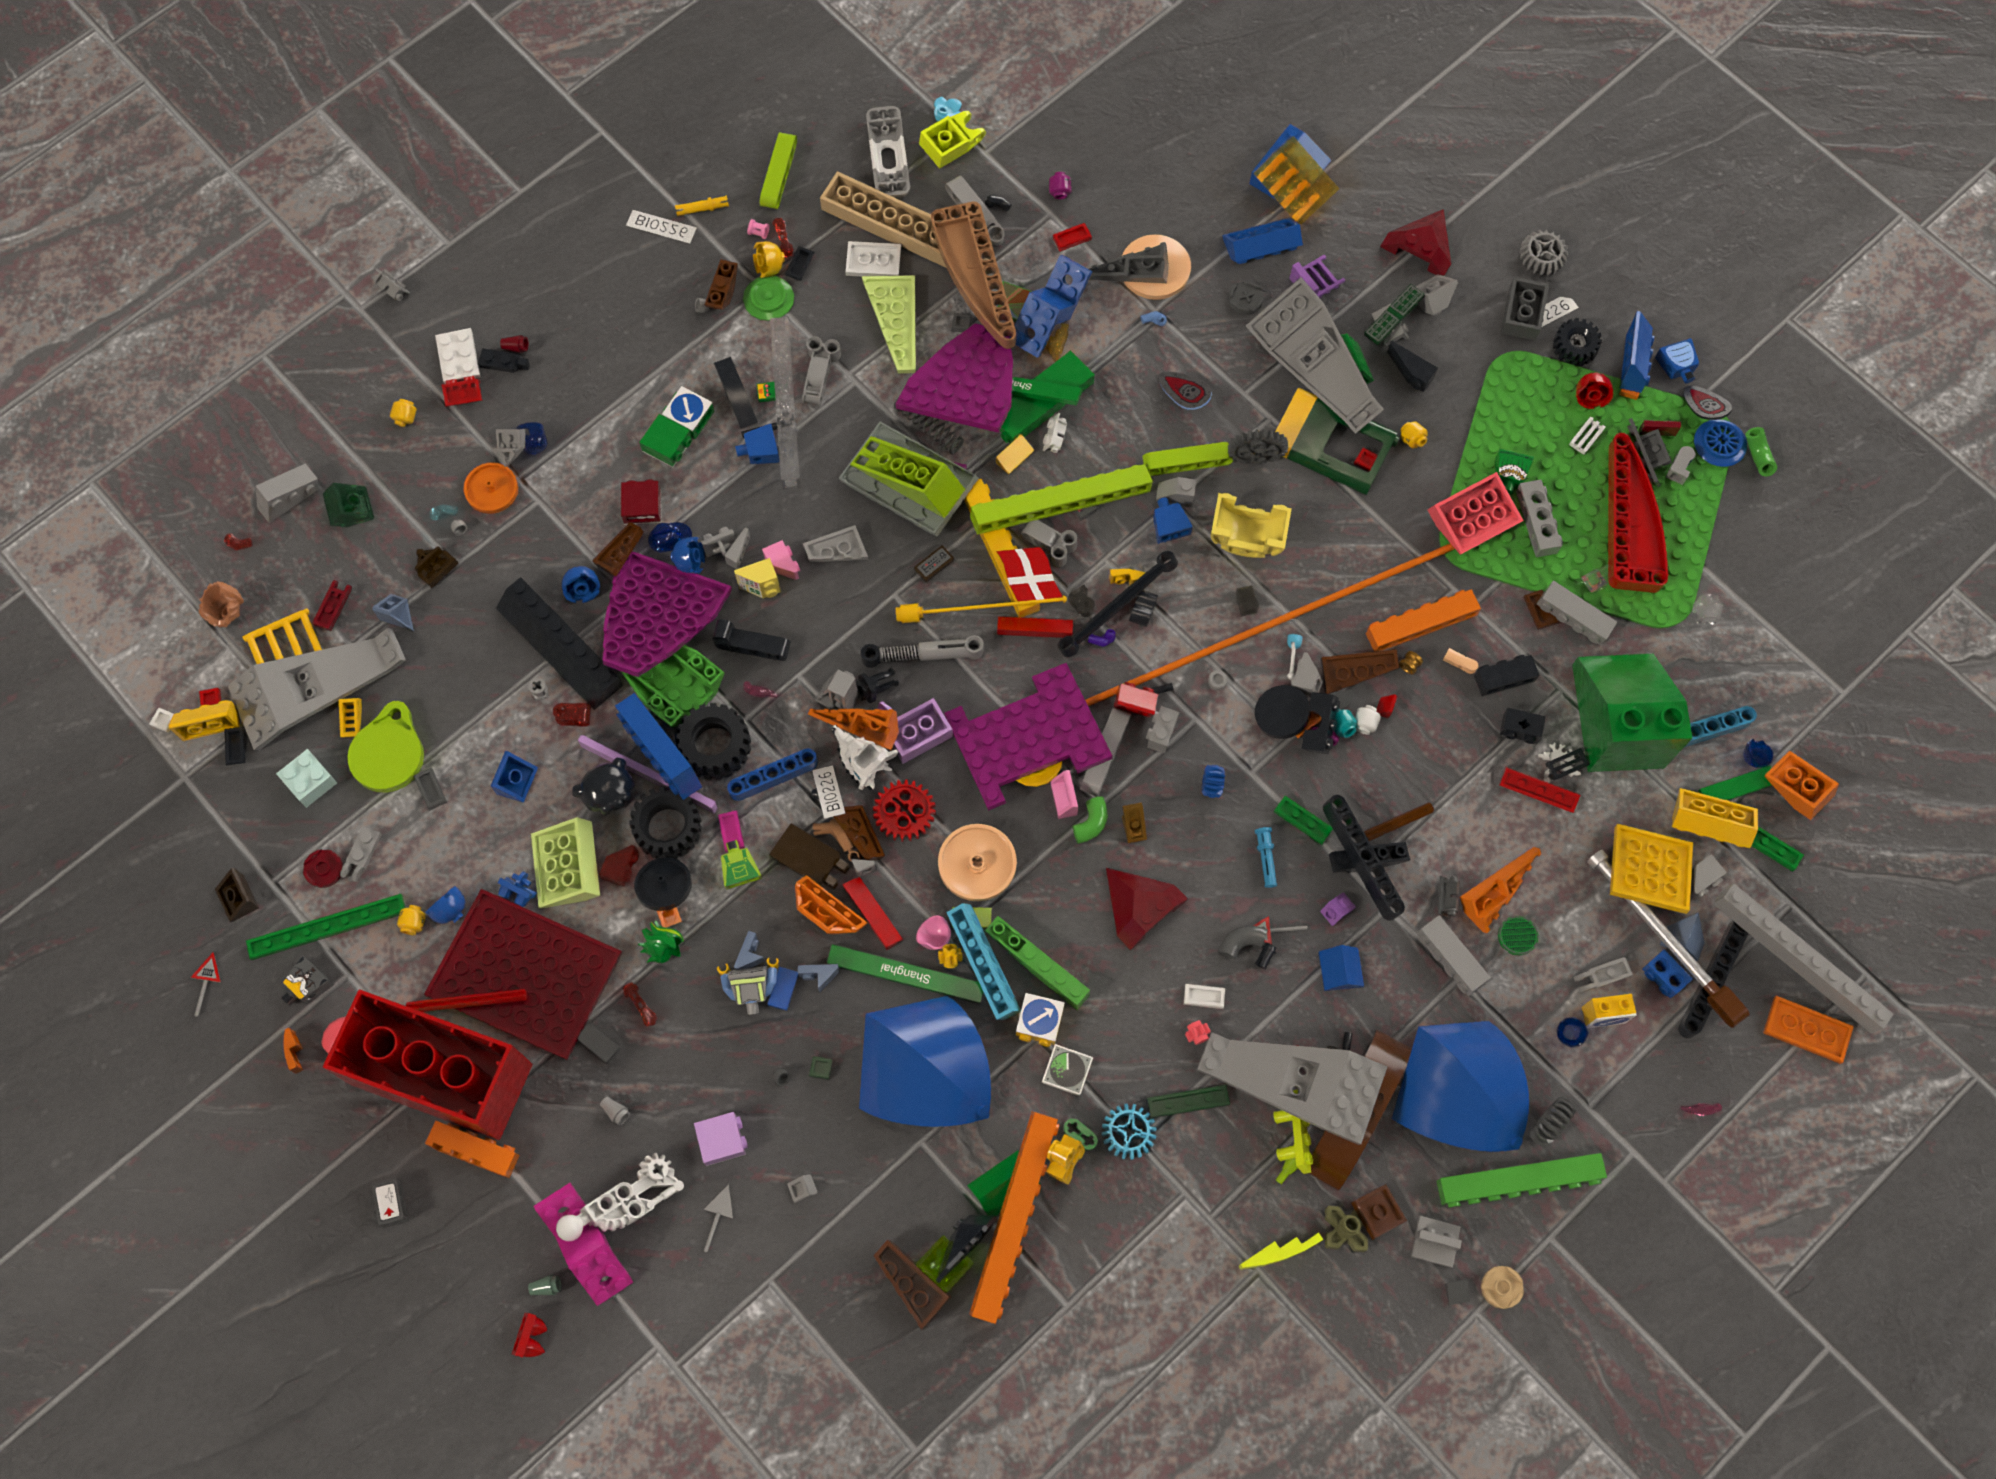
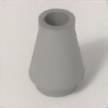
(616, 1112)

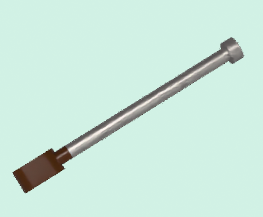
(1721, 999)

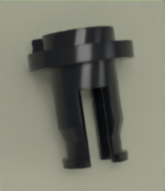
(869, 687)

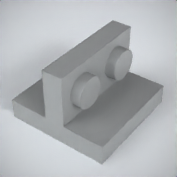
(1436, 1242)

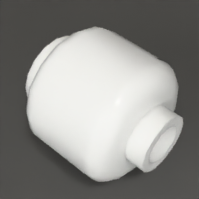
(1367, 719)

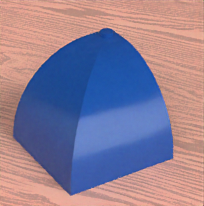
(924, 1065)
(1465, 1088)

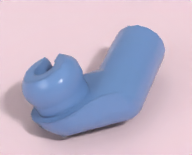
(1155, 317)

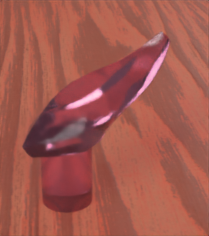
(758, 690)
(1702, 1109)

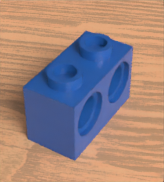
(1670, 970)

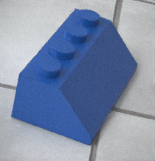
(1263, 240)
(1637, 355)

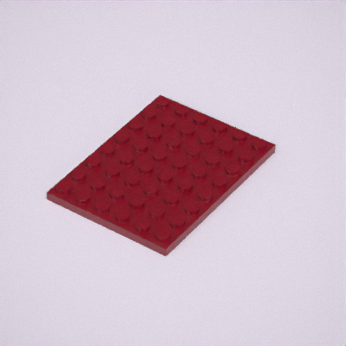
(518, 949)

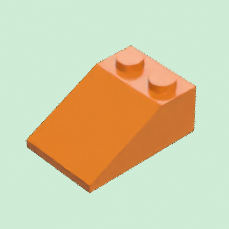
(1802, 784)

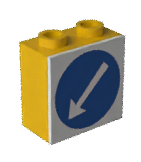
(1609, 1011)
(1039, 1020)

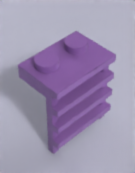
(1299, 271)

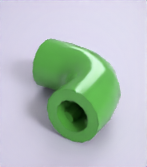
(1761, 451)
(1095, 823)

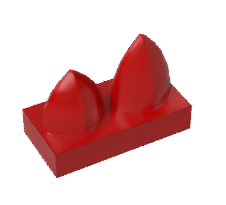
(527, 1346)

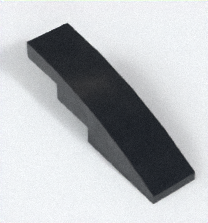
(735, 392)

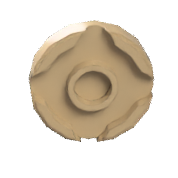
(1502, 1287)

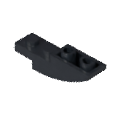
(1388, 854)

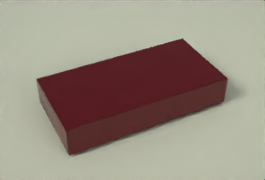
(1666, 428)

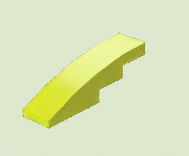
(1274, 1254)

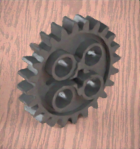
(1257, 446)

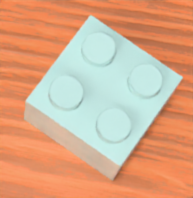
(306, 778)

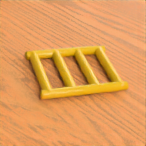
(285, 623)

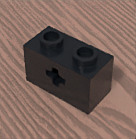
(1514, 720)

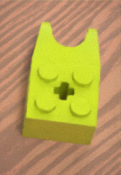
(950, 138)

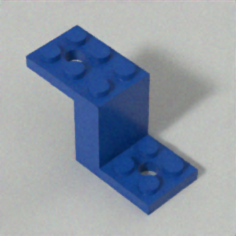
(1050, 305)

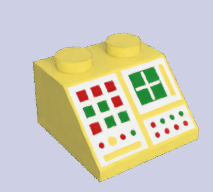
(758, 579)

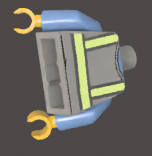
(749, 984)

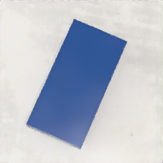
(783, 989)

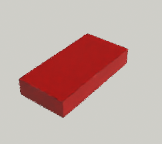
(1072, 237)

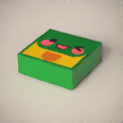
(766, 392)

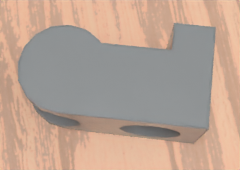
(1678, 468)

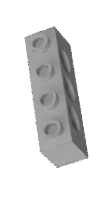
(1541, 544)

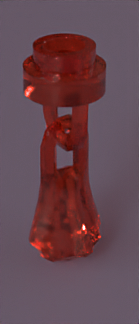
(780, 227)
(648, 1016)

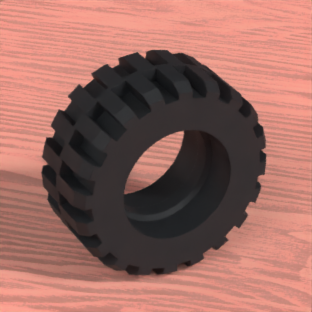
(709, 718)

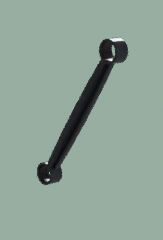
(1117, 604)

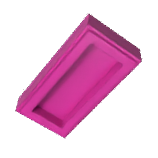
(731, 828)

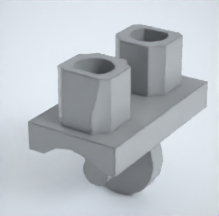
(718, 543)

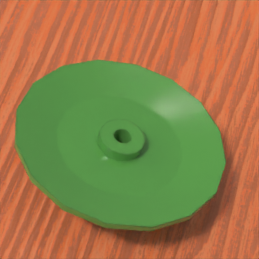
(768, 298)

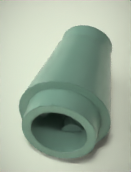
(545, 1286)

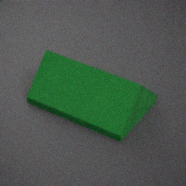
(992, 1185)

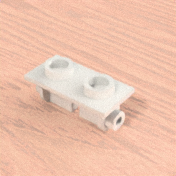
(1056, 426)

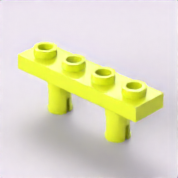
(1302, 1141)

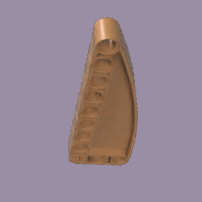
(964, 260)

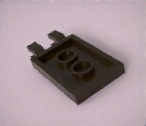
(808, 856)

